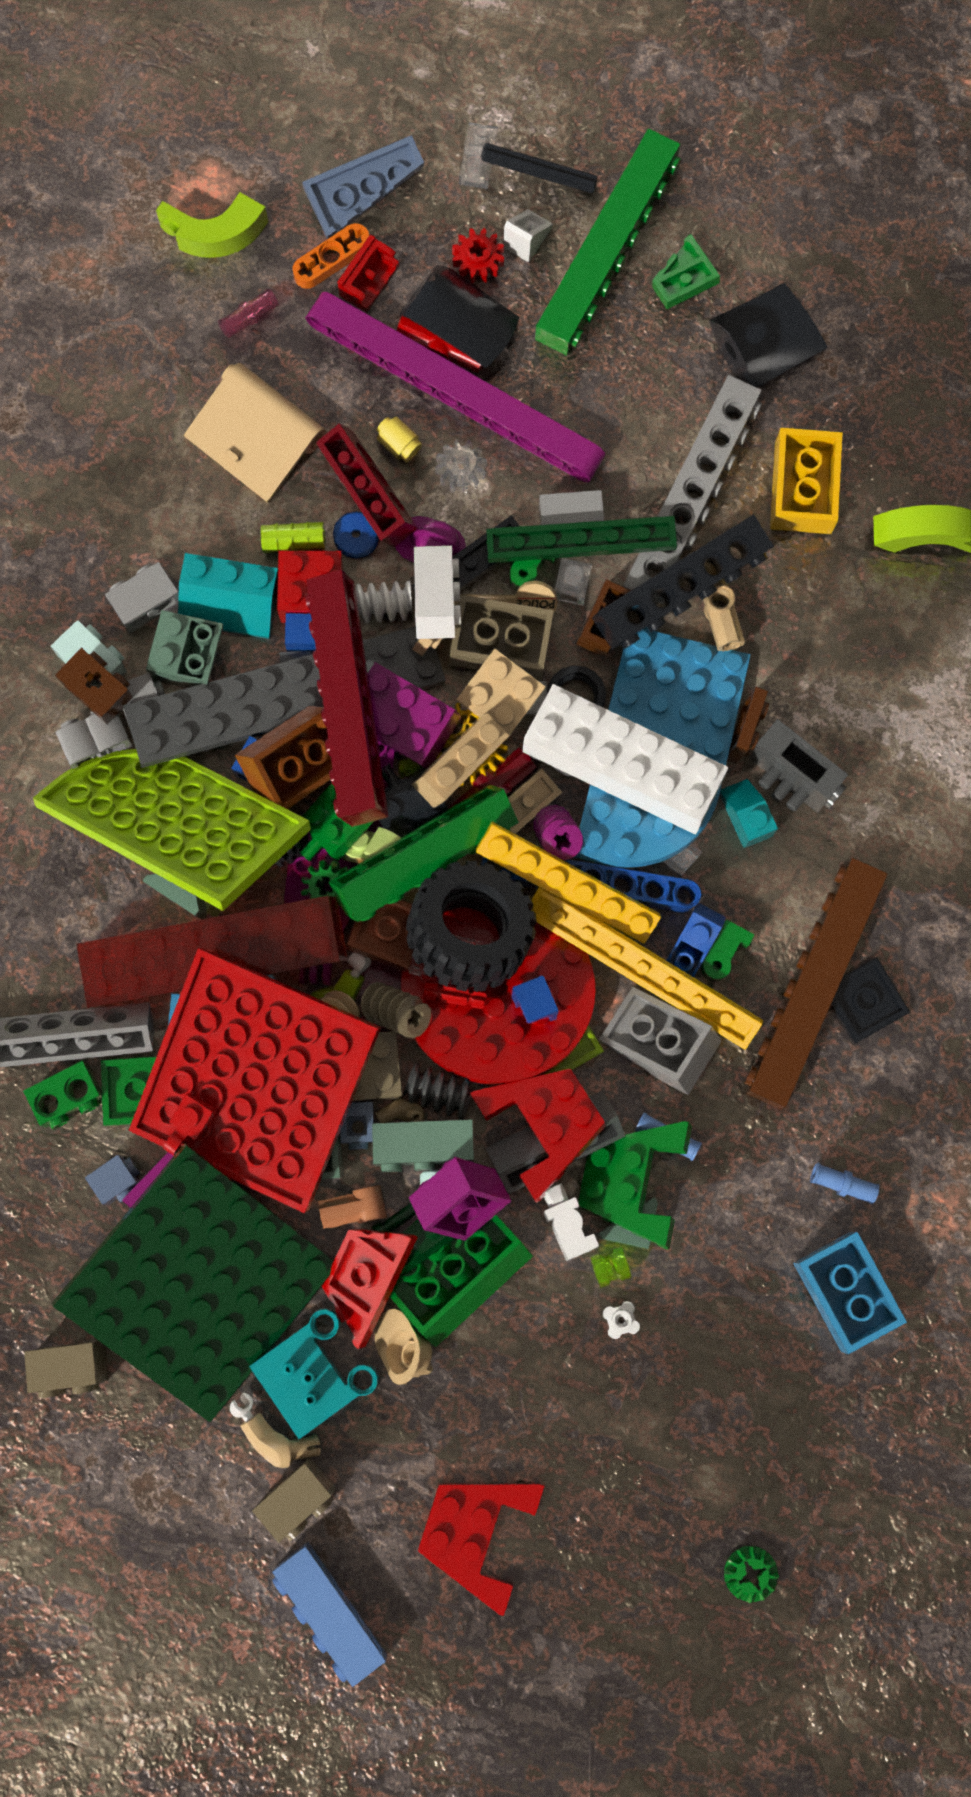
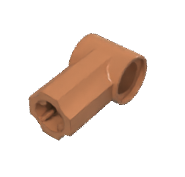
(360, 1206)

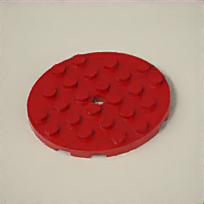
(497, 1041)

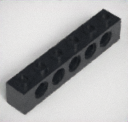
(746, 537)

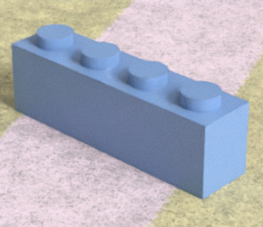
(329, 1614)

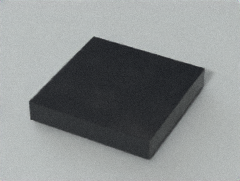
(867, 1001)

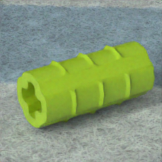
(293, 537)

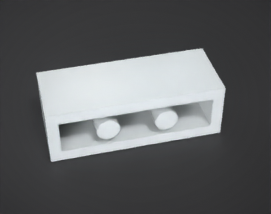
(436, 592)

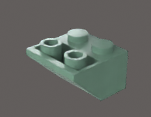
(183, 649)

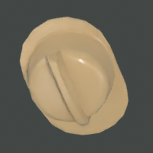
(402, 1348)

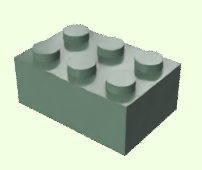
(421, 1144)

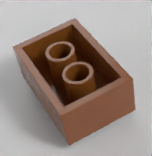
(289, 759)

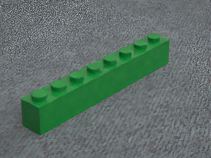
(607, 242)

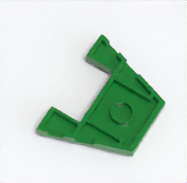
(619, 1176)

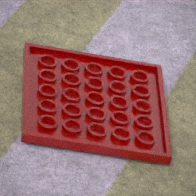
(269, 1065)

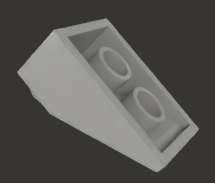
(661, 1039)

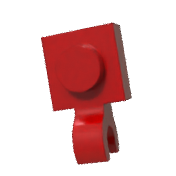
(191, 1121)

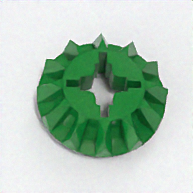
(735, 1571)

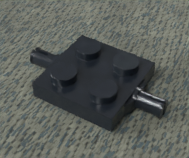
(405, 804)

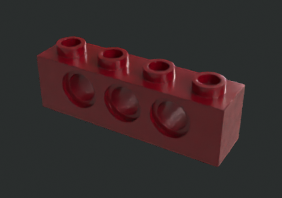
(366, 485)

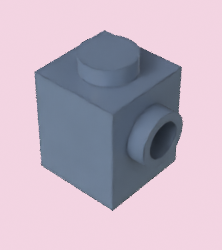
(114, 1179)

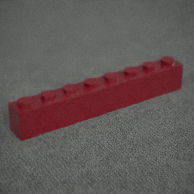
(346, 699)

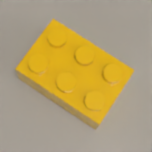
(806, 481)

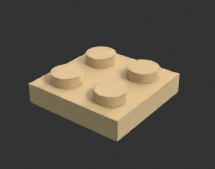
(501, 691)

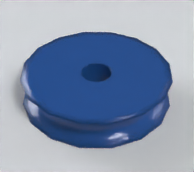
(351, 546)

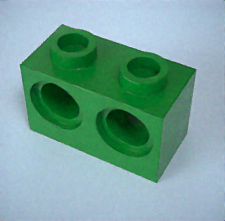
(62, 1086)

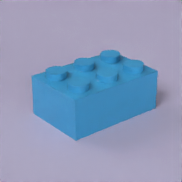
(849, 1292)

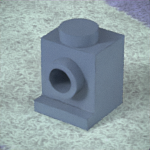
(358, 1112)

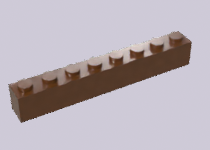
(816, 983)

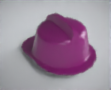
(430, 533)

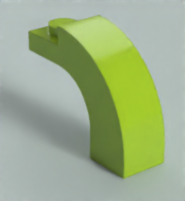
(218, 235)
(922, 526)

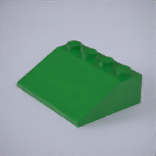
(458, 1279)

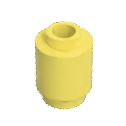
(398, 438)

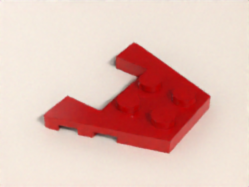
(558, 1116)
(462, 1529)

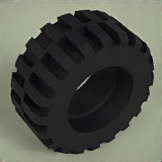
(486, 892)

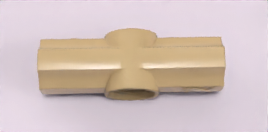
(723, 620)

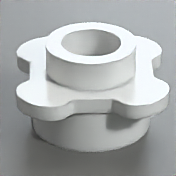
(628, 1326)

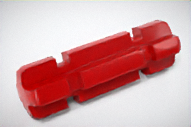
(450, 995)

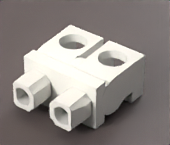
(567, 1223)

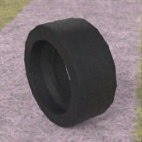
(581, 673)

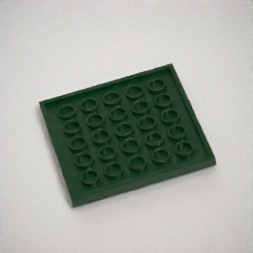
(195, 1283)

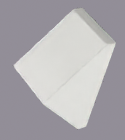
(525, 234)

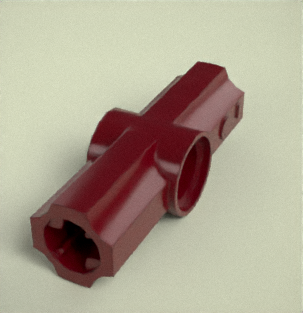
(507, 776)

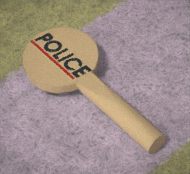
(530, 594)

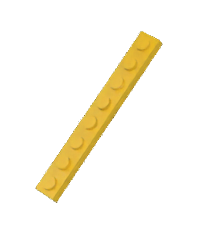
(645, 968)

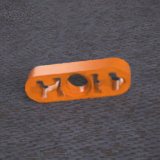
(329, 268)

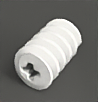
(384, 601)

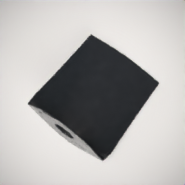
(461, 315)
(766, 336)

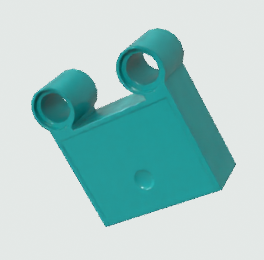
(305, 1379)

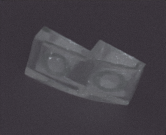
(473, 170)

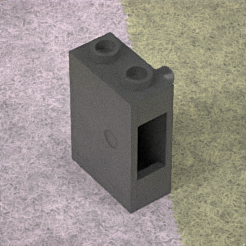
(797, 769)

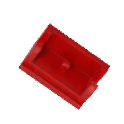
(367, 274)

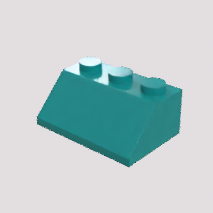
(229, 593)

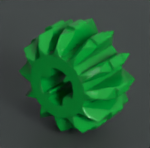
(320, 877)

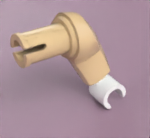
(269, 1443)

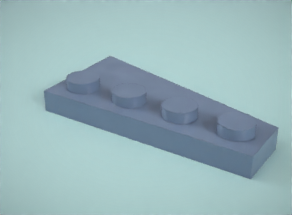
(358, 185)

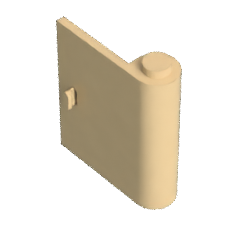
(258, 427)

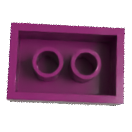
(409, 717)

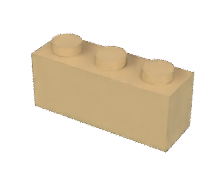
(460, 760)

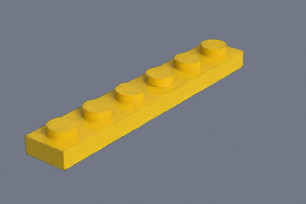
(568, 882)

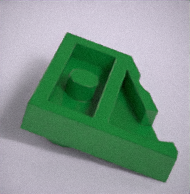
(685, 275)

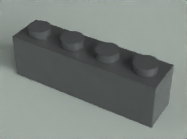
(523, 1150)

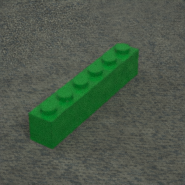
(414, 857)

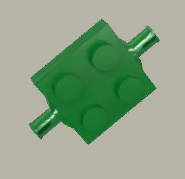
(328, 829)

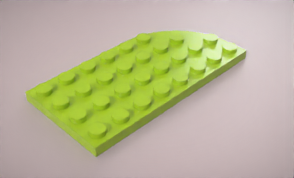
(176, 821)

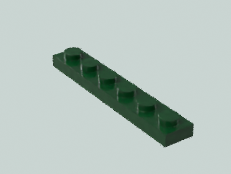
(581, 539)

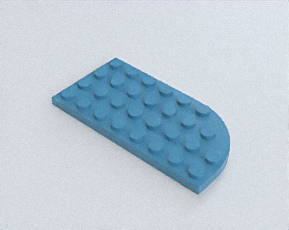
(685, 695)

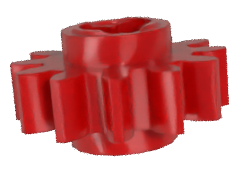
(490, 255)

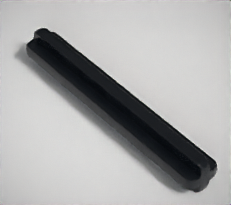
(539, 168)

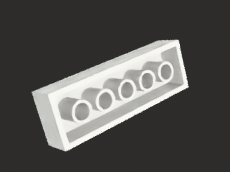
(624, 759)

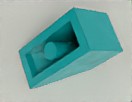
(748, 813)

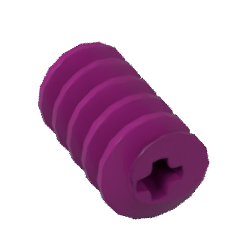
(558, 832)

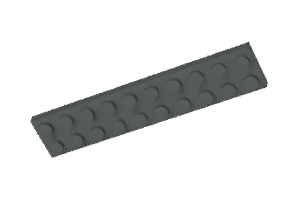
(258, 700)

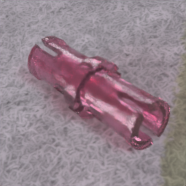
(248, 313)

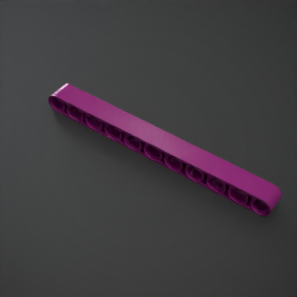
(455, 387)

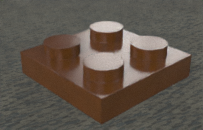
(744, 735)

